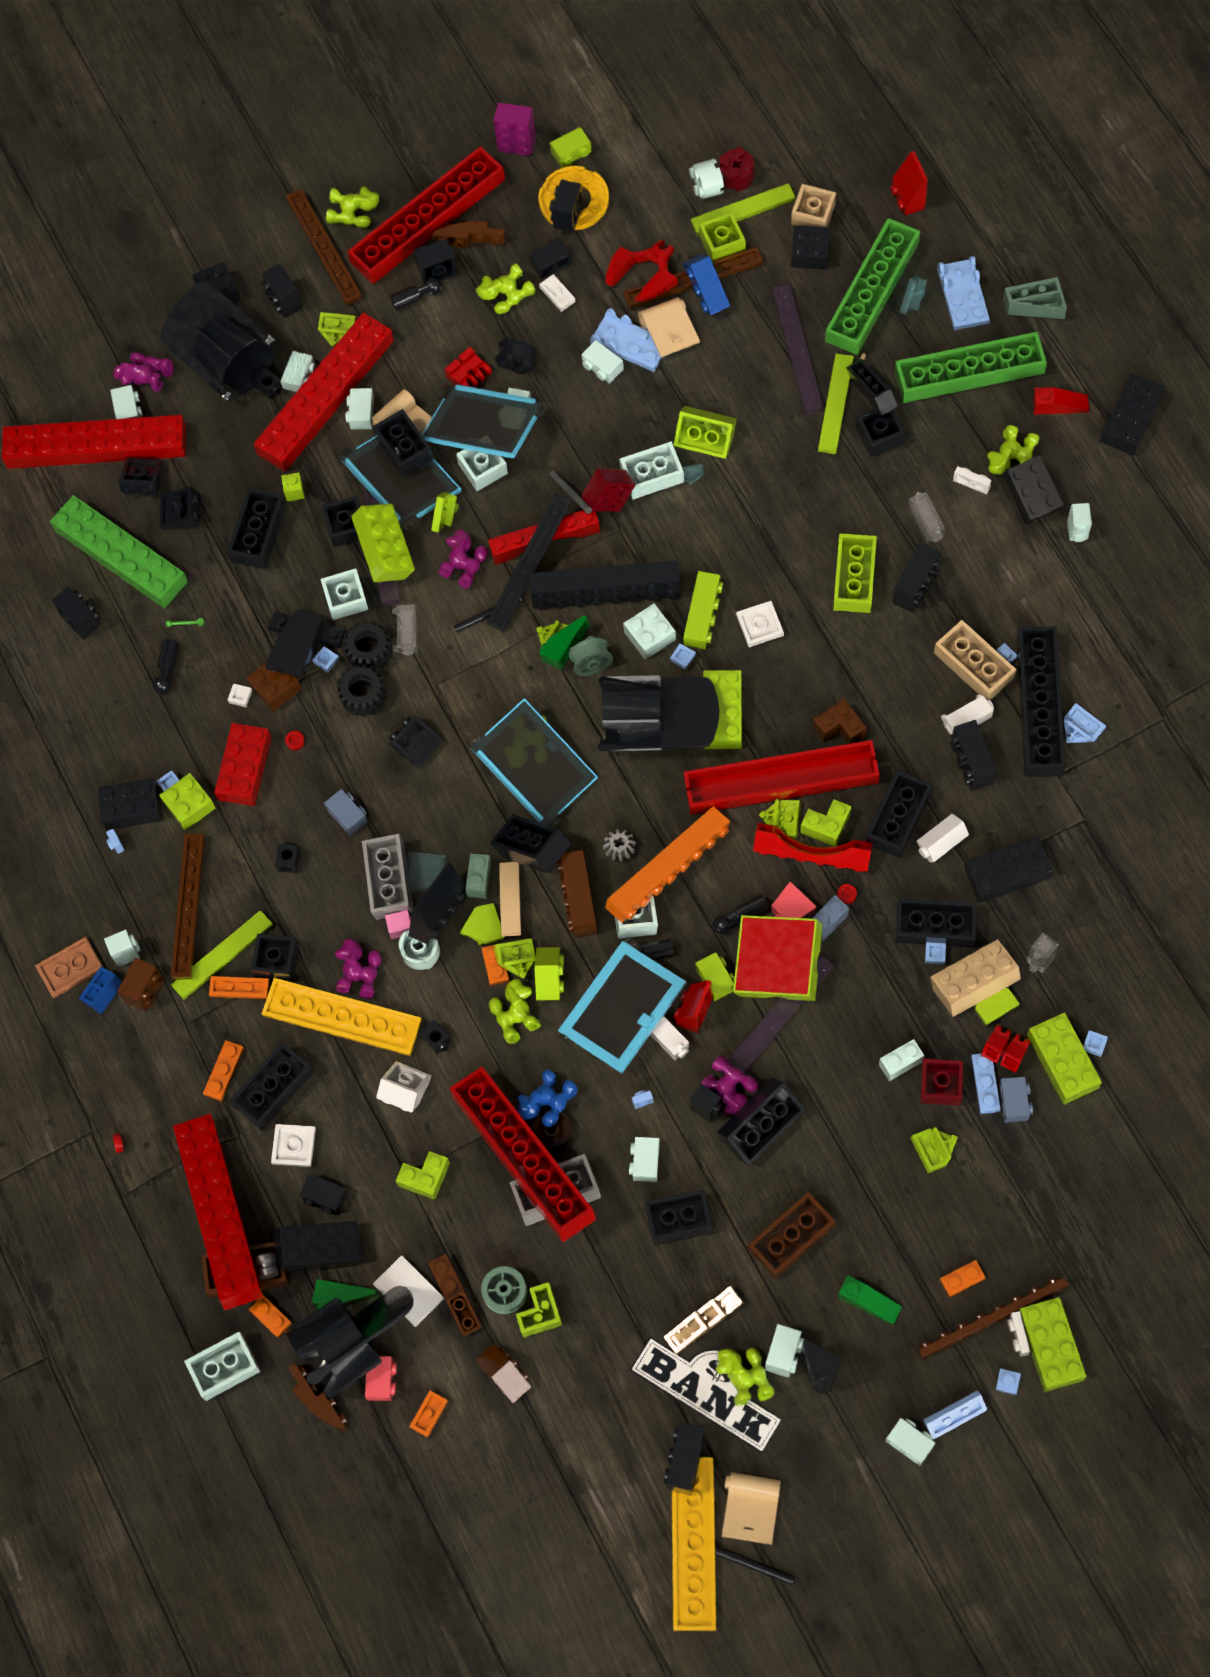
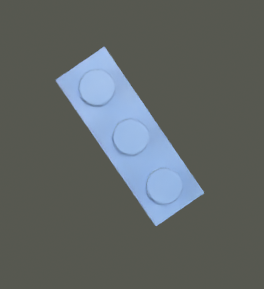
(985, 1084)
(955, 1414)

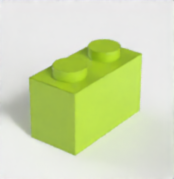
(570, 147)
(713, 969)

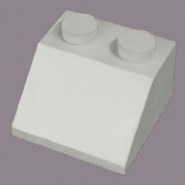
(403, 1086)

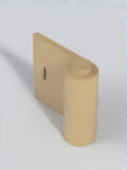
(669, 326)
(405, 401)
(751, 1505)

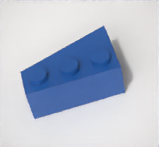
(706, 284)

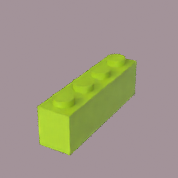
(702, 609)

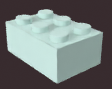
(653, 469)
(222, 1366)

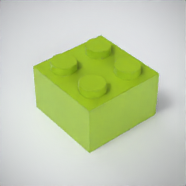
(722, 236)
(187, 801)

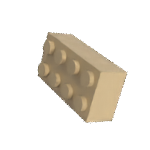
(974, 660)
(975, 978)

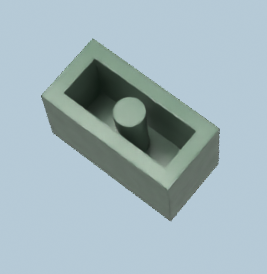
(478, 876)

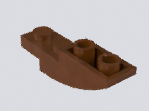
(463, 233)
(454, 1295)
(319, 1405)

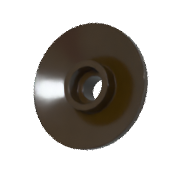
(562, 1129)

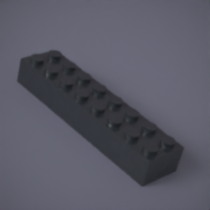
(605, 585)
(1040, 701)

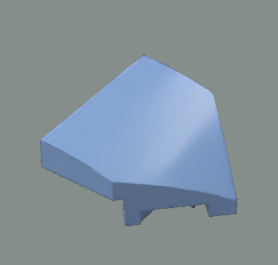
(1082, 726)

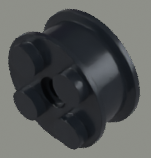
(516, 356)

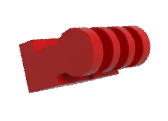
(460, 371)
(998, 1047)

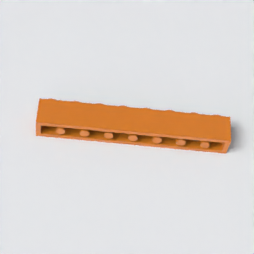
(667, 865)

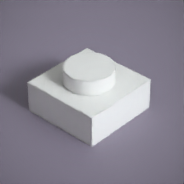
(239, 695)

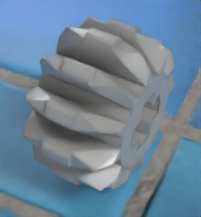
(616, 839)

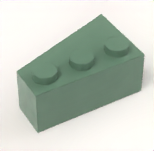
(1036, 299)

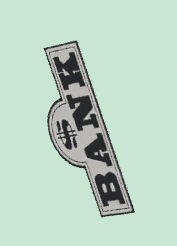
(705, 1392)

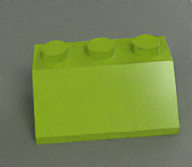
(704, 432)

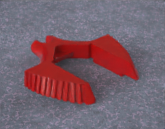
(659, 283)

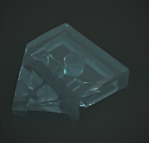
(914, 294)

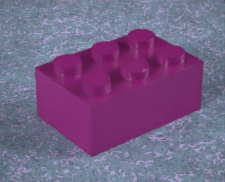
(514, 129)

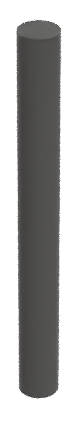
(556, 477)

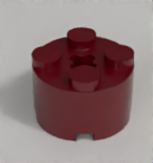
(737, 169)

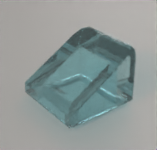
(693, 473)

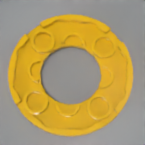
(590, 180)

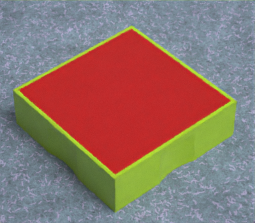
(777, 957)

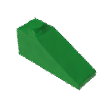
(557, 648)
(348, 1294)
(869, 1300)

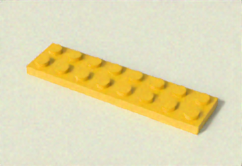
(342, 1016)
(694, 1554)

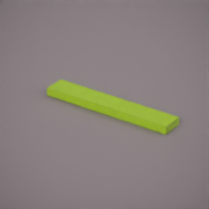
(750, 206)
(835, 404)
(223, 954)

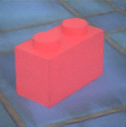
(380, 1380)

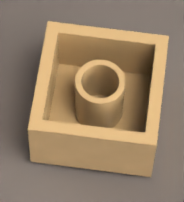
(813, 207)

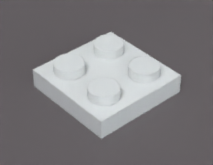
(759, 624)
(293, 1145)

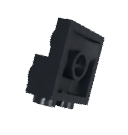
(140, 476)
(180, 508)
(415, 741)

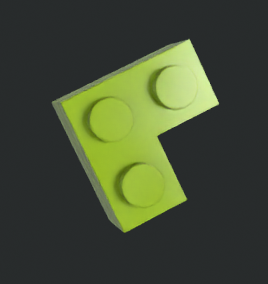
(827, 827)
(548, 969)
(425, 1180)
(543, 1316)

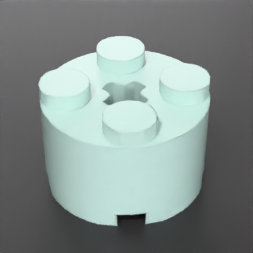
(707, 179)
(418, 959)

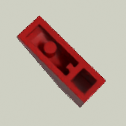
(1059, 401)

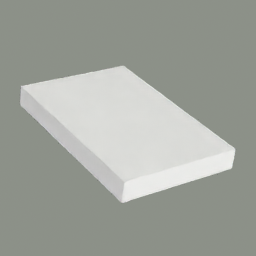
(424, 1294)

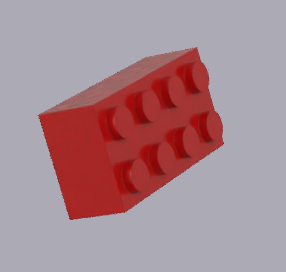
(243, 764)

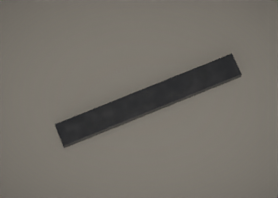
(529, 562)

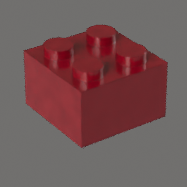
(608, 490)
(941, 1082)

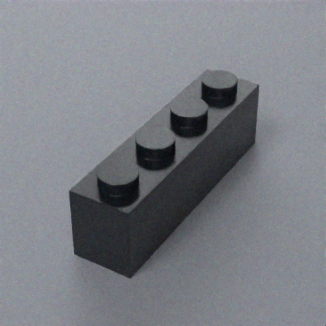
(871, 387)

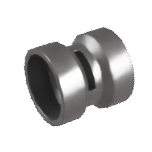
(266, 1266)

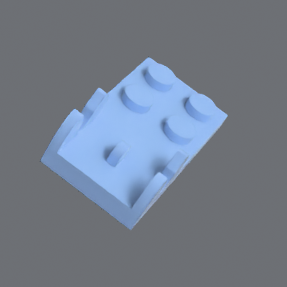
(963, 293)
(627, 340)

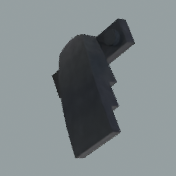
(299, 640)

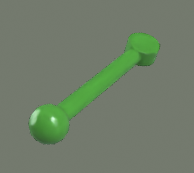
(200, 622)

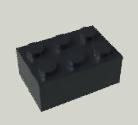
(402, 442)
(1033, 489)
(917, 578)
(972, 755)
(130, 804)
(678, 1217)
(684, 1458)

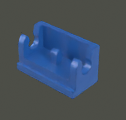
(101, 990)

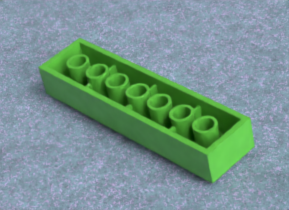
(872, 286)
(970, 367)
(118, 551)

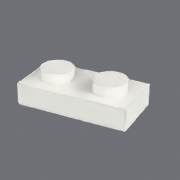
(557, 293)
(972, 480)
(1020, 1342)

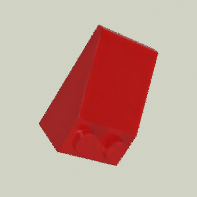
(910, 185)
(694, 1006)

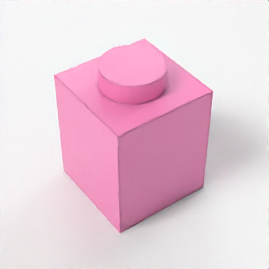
(398, 923)

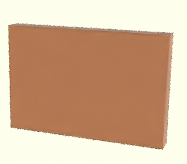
(69, 967)

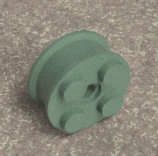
(591, 656)
(508, 1301)

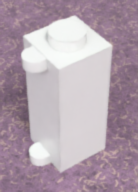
(977, 710)
(942, 838)
(670, 1039)

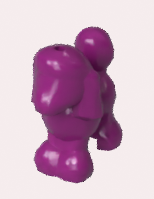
(143, 370)
(458, 559)
(354, 971)
(726, 1086)

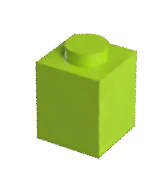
(293, 487)

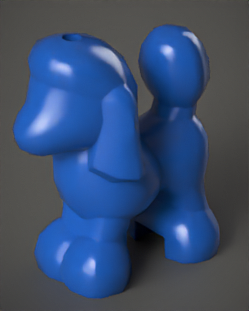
(545, 1095)

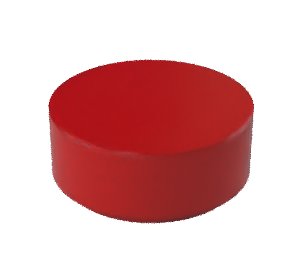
(294, 740)
(847, 893)
(118, 1143)

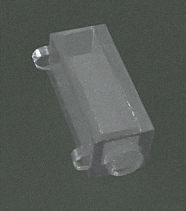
(926, 517)
(406, 629)
(1042, 953)

